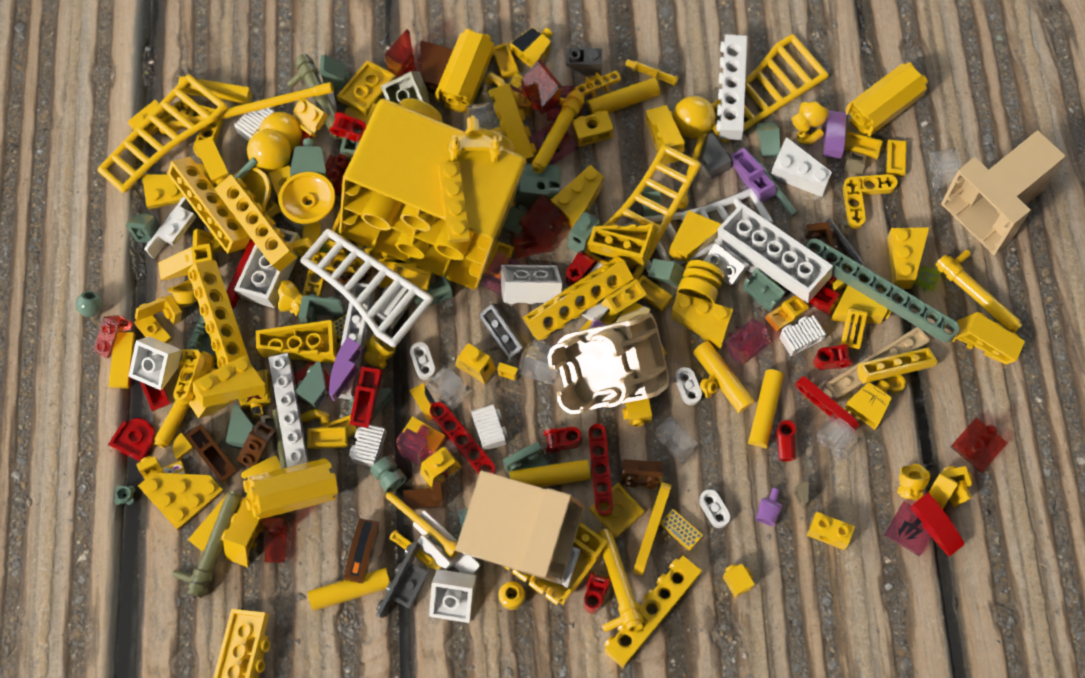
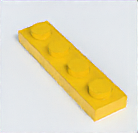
(453, 202)

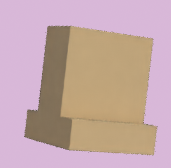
(995, 200)
(520, 526)

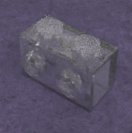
(676, 439)

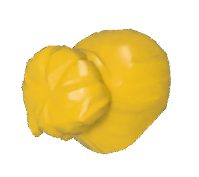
(810, 115)
(290, 297)
(378, 352)
(913, 481)

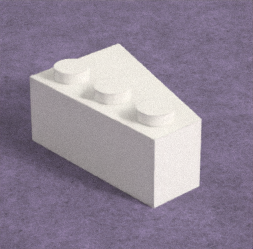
(800, 169)

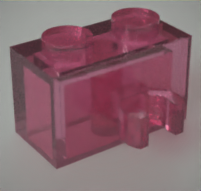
(747, 341)
(414, 445)

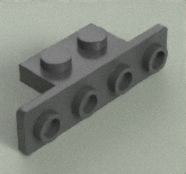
(406, 583)

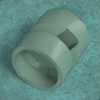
(386, 471)

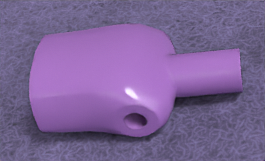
(769, 509)

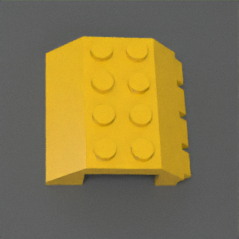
(591, 549)

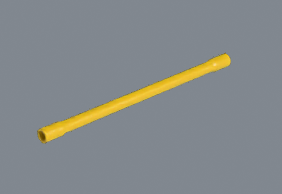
(317, 90)

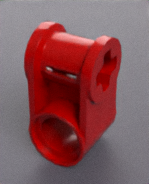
(347, 127)
(579, 268)
(837, 357)
(560, 439)
(597, 589)

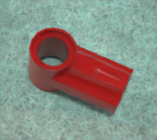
(785, 442)

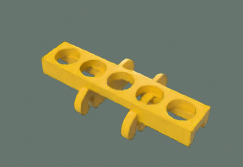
(589, 82)

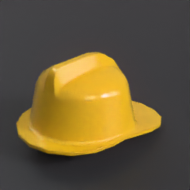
(183, 294)

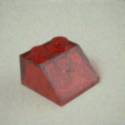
(400, 56)
(541, 87)

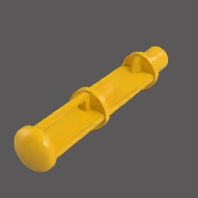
(635, 65)
(421, 555)

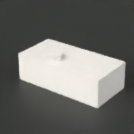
(260, 279)

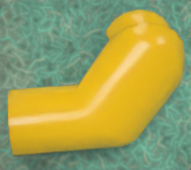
(493, 78)
(804, 138)
(316, 414)

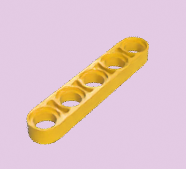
(652, 529)

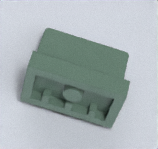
(314, 305)
(525, 458)

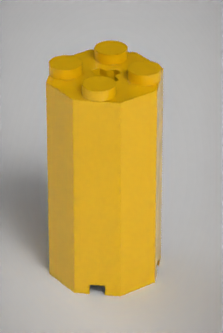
(465, 70)
(886, 99)
(290, 488)

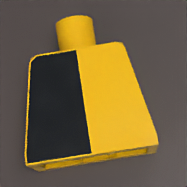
(532, 46)

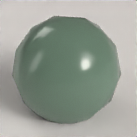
(89, 304)

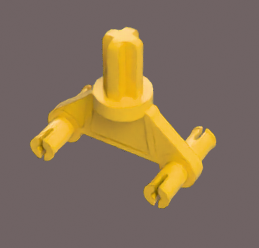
(475, 141)

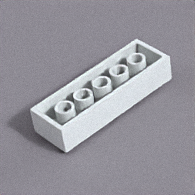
(775, 253)

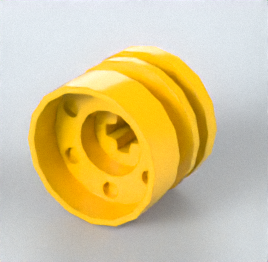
(701, 280)

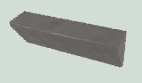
(503, 330)

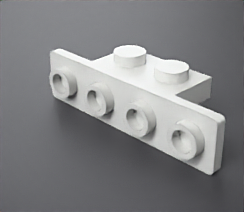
(172, 228)
(462, 562)

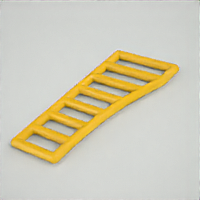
(757, 73)
(176, 139)
(669, 213)

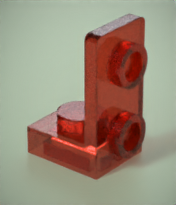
(108, 332)
(275, 539)

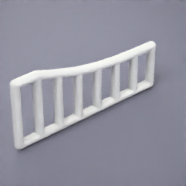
(719, 206)
(370, 261)

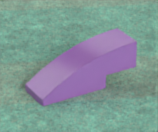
(834, 134)
(753, 175)
(344, 367)

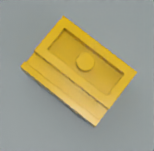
(309, 116)
(139, 117)

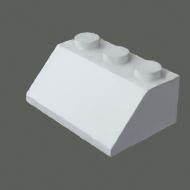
(529, 283)

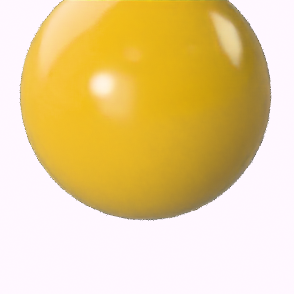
(694, 116)
(284, 124)
(269, 150)

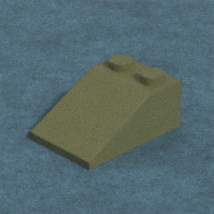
(407, 86)

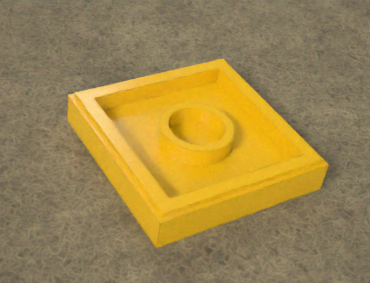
(624, 514)

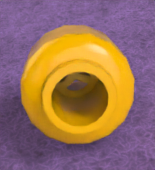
(511, 588)

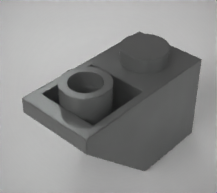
(585, 60)
(715, 158)

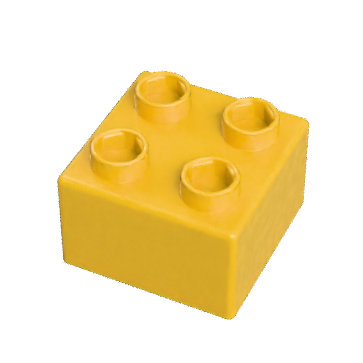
(396, 194)

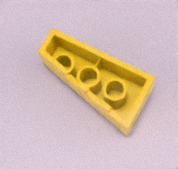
(512, 120)
(302, 342)

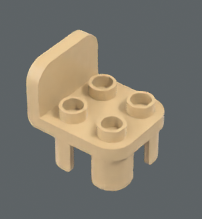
(610, 364)

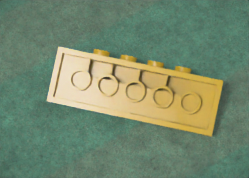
(243, 645)

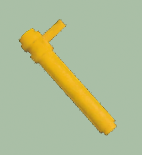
(569, 110)
(956, 273)
(179, 410)
(628, 607)

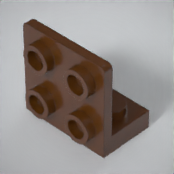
(642, 473)

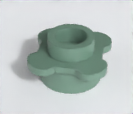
(120, 491)

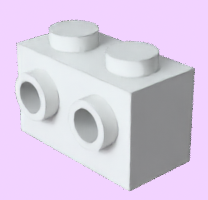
(728, 261)

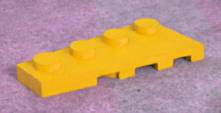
(161, 190)

